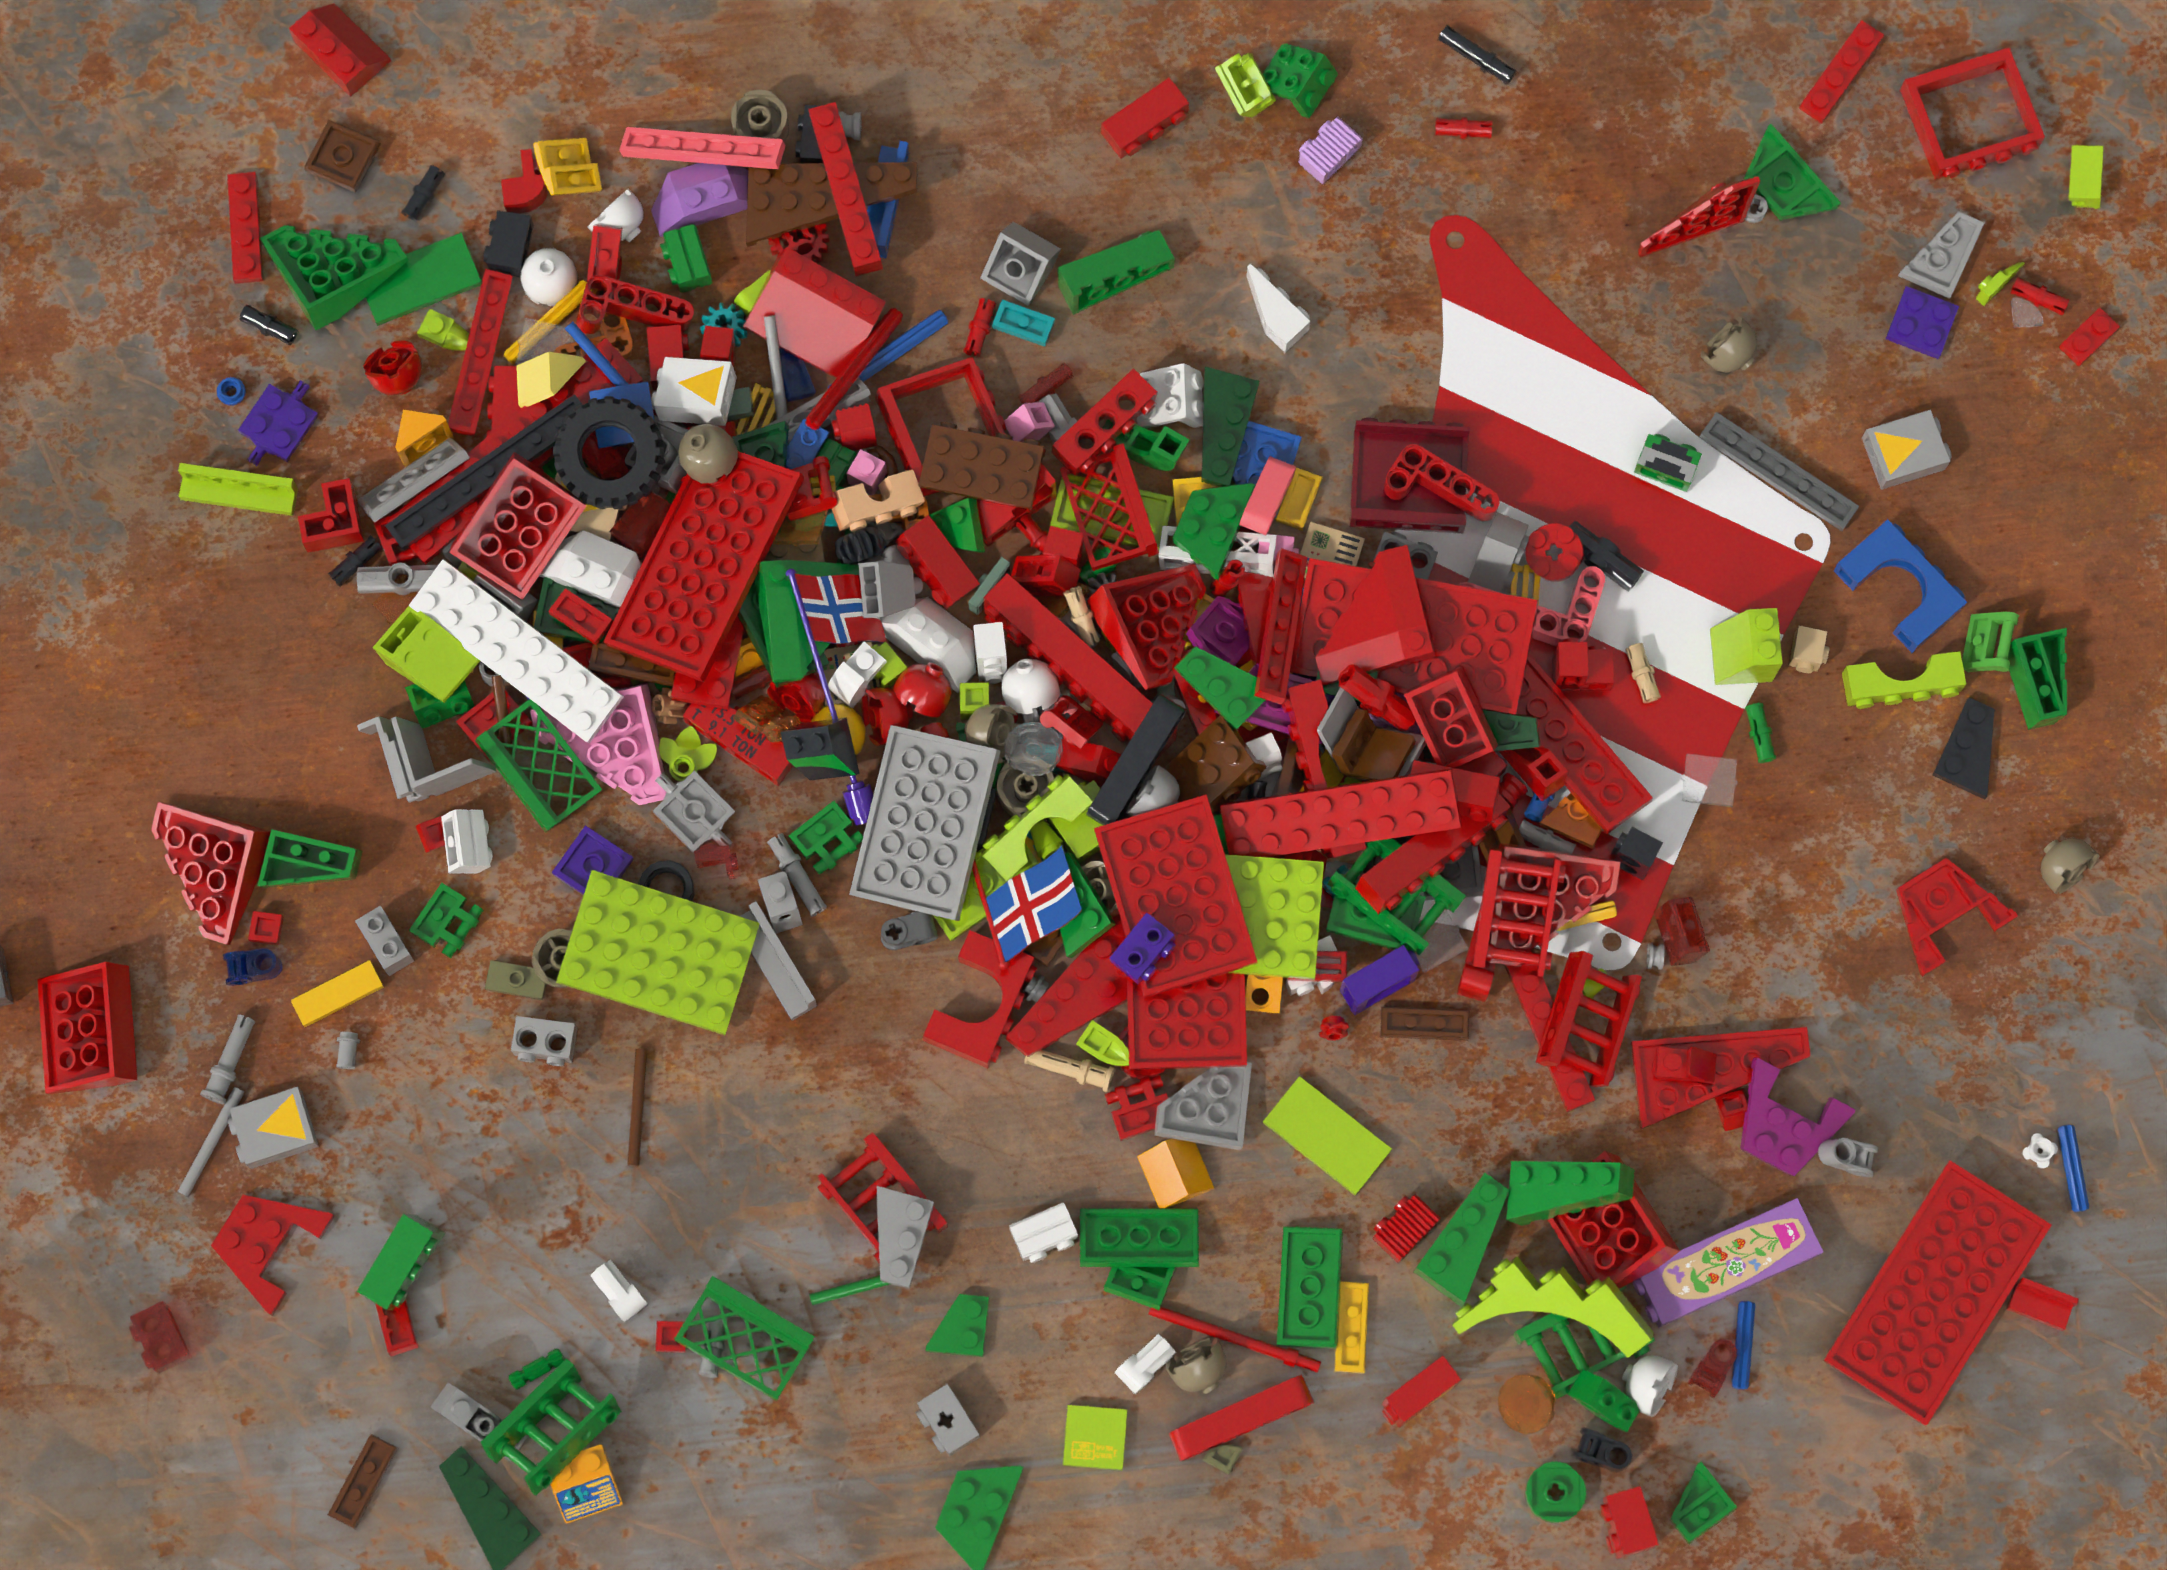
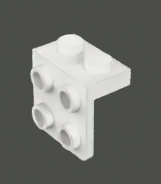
(1177, 396)

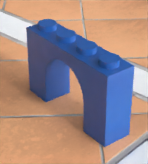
(1891, 549)

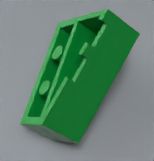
(2039, 676)

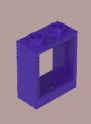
(1380, 979)

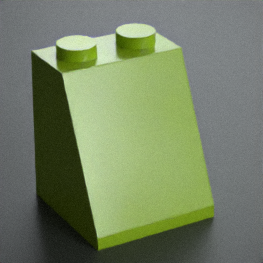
(1747, 648)

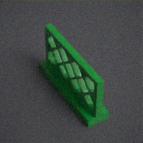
(519, 781)
(760, 1317)

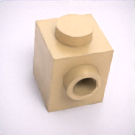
(1808, 649)

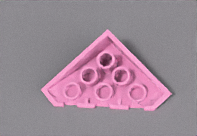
(624, 748)

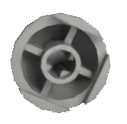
(1156, 792)

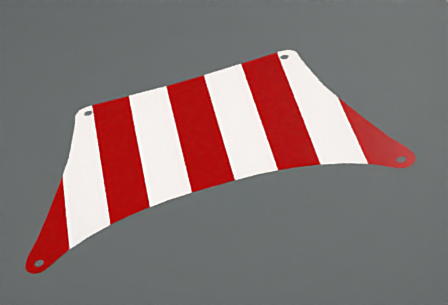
(1560, 445)

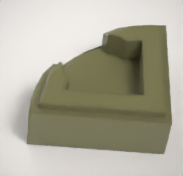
(1223, 1457)

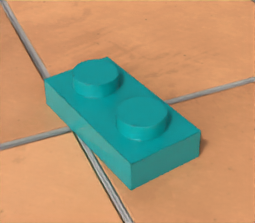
(1023, 323)

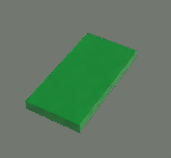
(426, 279)
(1139, 1237)
(1310, 1287)

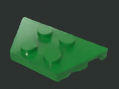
(1787, 180)
(1212, 524)
(976, 1511)

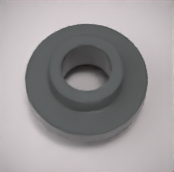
(1035, 988)

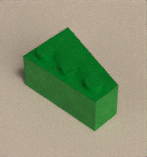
(305, 860)
(400, 1261)

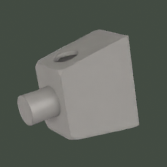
(887, 588)
(780, 901)

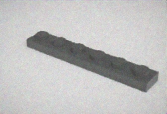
(1779, 471)

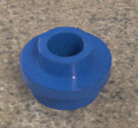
(227, 384)

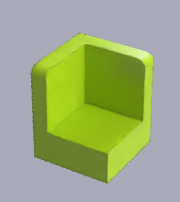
(972, 697)

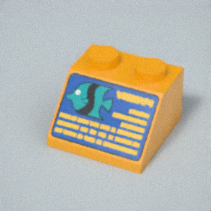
(586, 1485)

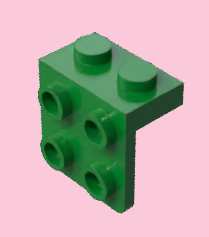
(1300, 77)

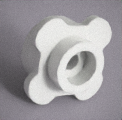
(2048, 1147)

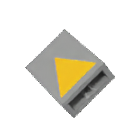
(1906, 449)
(272, 1128)

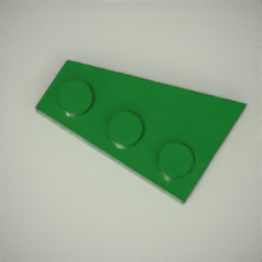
(1221, 685)

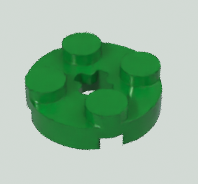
(1542, 1504)

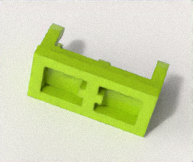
(1245, 85)
(2086, 176)

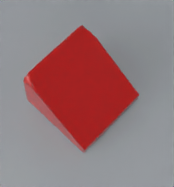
(1732, 1109)

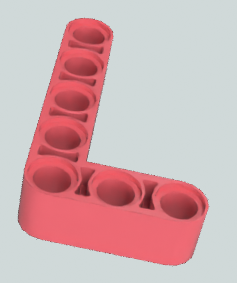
(1572, 619)

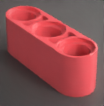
(1267, 495)

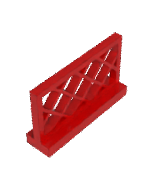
(1134, 508)

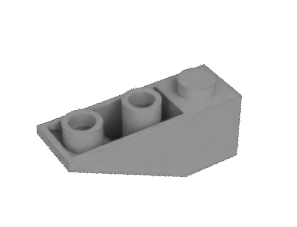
(467, 1413)

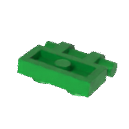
(820, 831)
(439, 915)

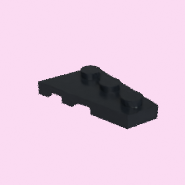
(1968, 750)

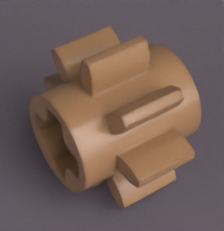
(667, 709)

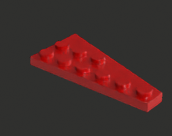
(1078, 996)
(1735, 1051)

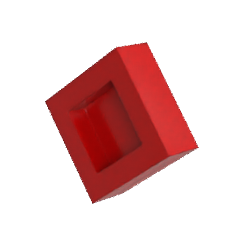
(431, 834)
(265, 928)
(665, 1336)

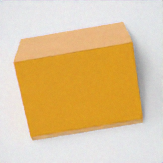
(420, 434)
(1175, 1172)

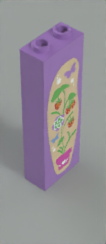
(1729, 1263)

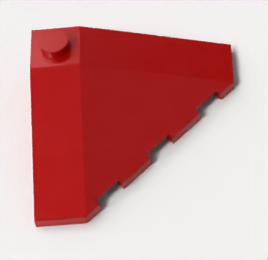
(1714, 211)
(1149, 619)
(1382, 624)
(216, 864)
(1583, 884)

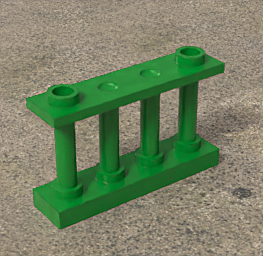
(1444, 894)
(1533, 1336)
(533, 1409)

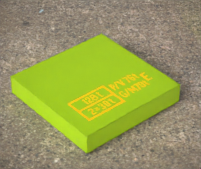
(1095, 1437)

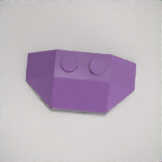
(700, 195)

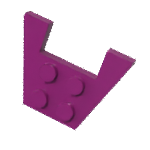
(1780, 1134)

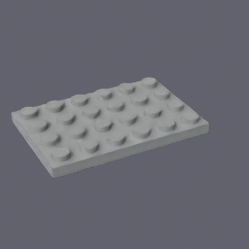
(924, 822)

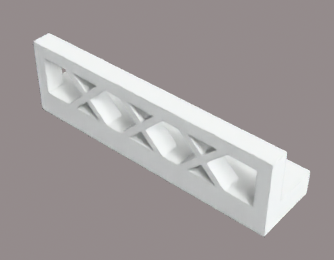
(1173, 557)

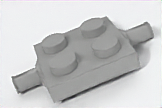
(693, 811)

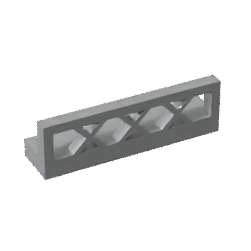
(856, 395)
(779, 967)

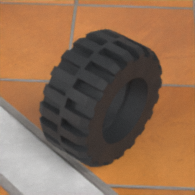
(601, 414)

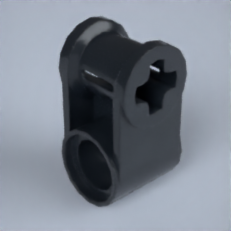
(1600, 1450)

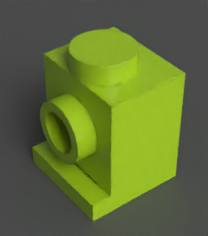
(893, 667)

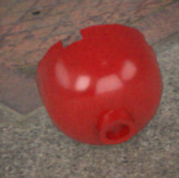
(394, 369)
(925, 688)
(801, 697)
(884, 709)

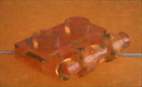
(765, 717)

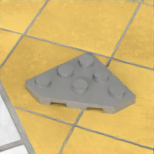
(1208, 1109)

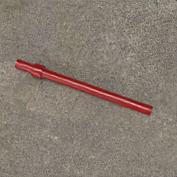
(1290, 1357)

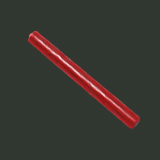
(853, 369)

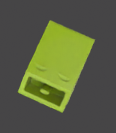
(425, 654)

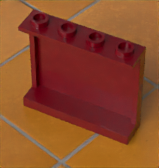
(1375, 452)

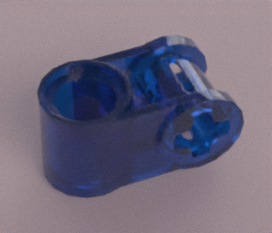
(245, 968)

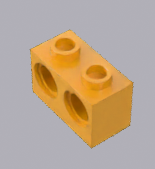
(1274, 988)

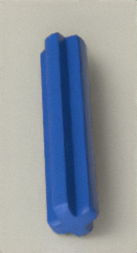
(2073, 1168)
(1743, 1344)

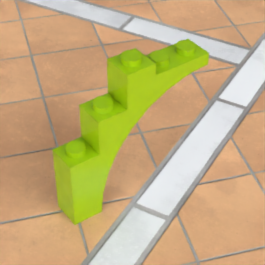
(1518, 1290)

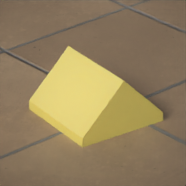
(545, 376)

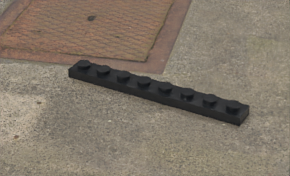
(478, 478)

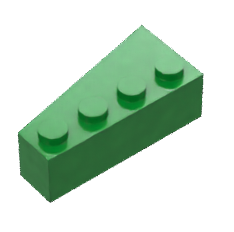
(1114, 270)
(1556, 1188)
(1460, 1247)

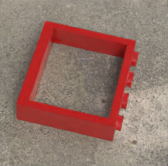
(1960, 72)
(889, 393)

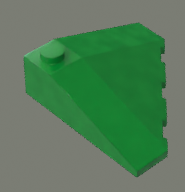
(331, 272)
(781, 619)

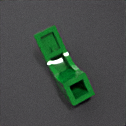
(1152, 448)

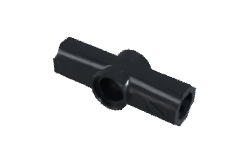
(1607, 557)

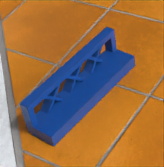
(883, 214)

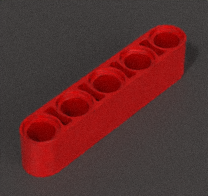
(1241, 1417)

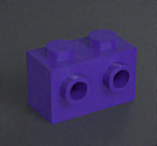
(1143, 949)

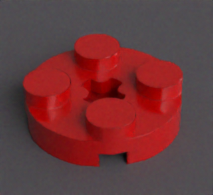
(1541, 542)

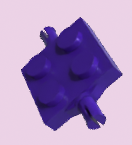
(278, 423)

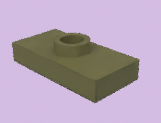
(514, 980)

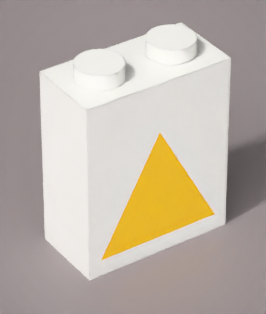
(694, 391)

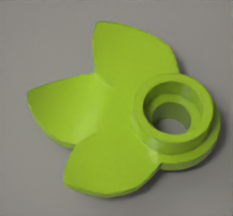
(688, 751)

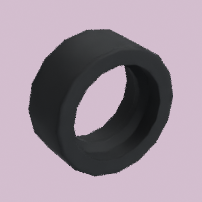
(669, 867)

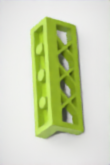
(237, 489)

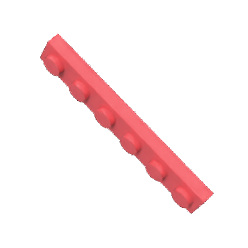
(702, 148)

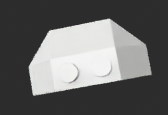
(594, 567)
(934, 637)

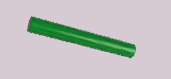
(846, 1290)

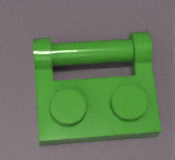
(1982, 640)

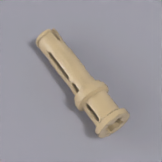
(1083, 1071)

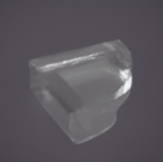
(2025, 313)

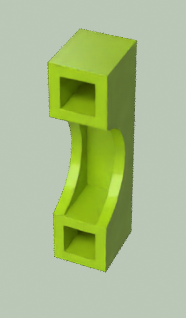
(1868, 684)
(1007, 850)

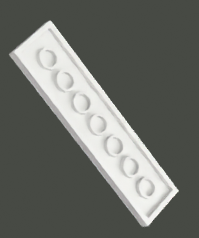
(517, 651)

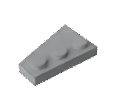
(1945, 256)
(901, 1234)

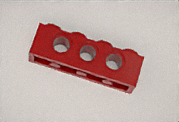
(1131, 388)

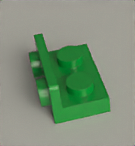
(432, 711)

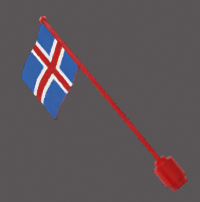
(1029, 903)

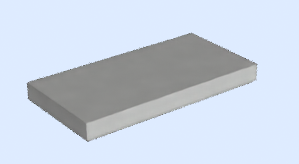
(412, 479)

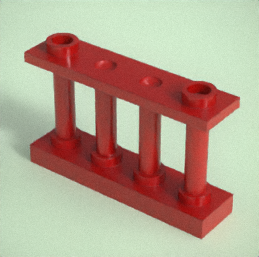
(1494, 894)
(1562, 1021)
(891, 1175)

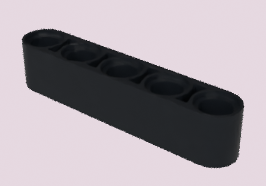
(1136, 761)

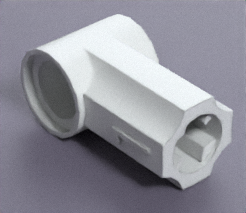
(622, 1295)
(1139, 1368)

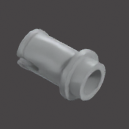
(347, 1050)

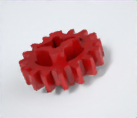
(805, 245)

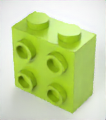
(1079, 834)

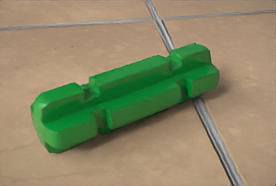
(536, 1368)

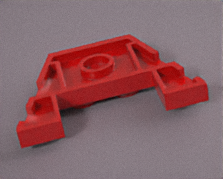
(1937, 900)
(255, 1235)

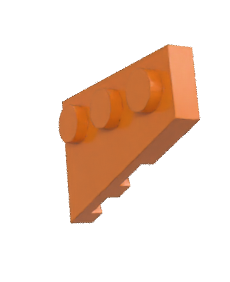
(1573, 822)

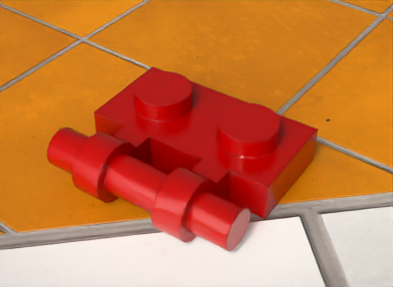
(1141, 1116)

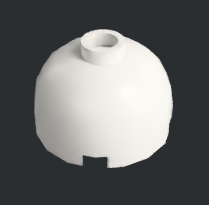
(623, 213)
(548, 276)
(1029, 686)
(1649, 1381)

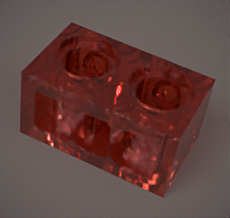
(165, 1334)

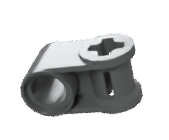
(914, 929)

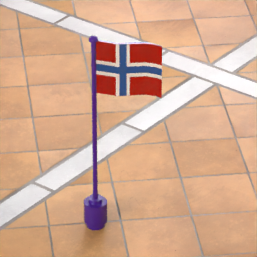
(834, 614)

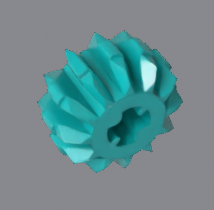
(726, 316)

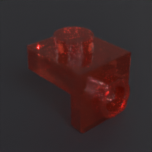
(712, 855)

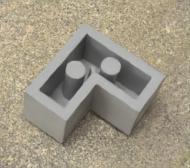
(1499, 551)

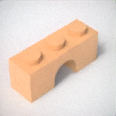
(899, 496)

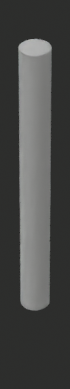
(775, 366)
(210, 1142)

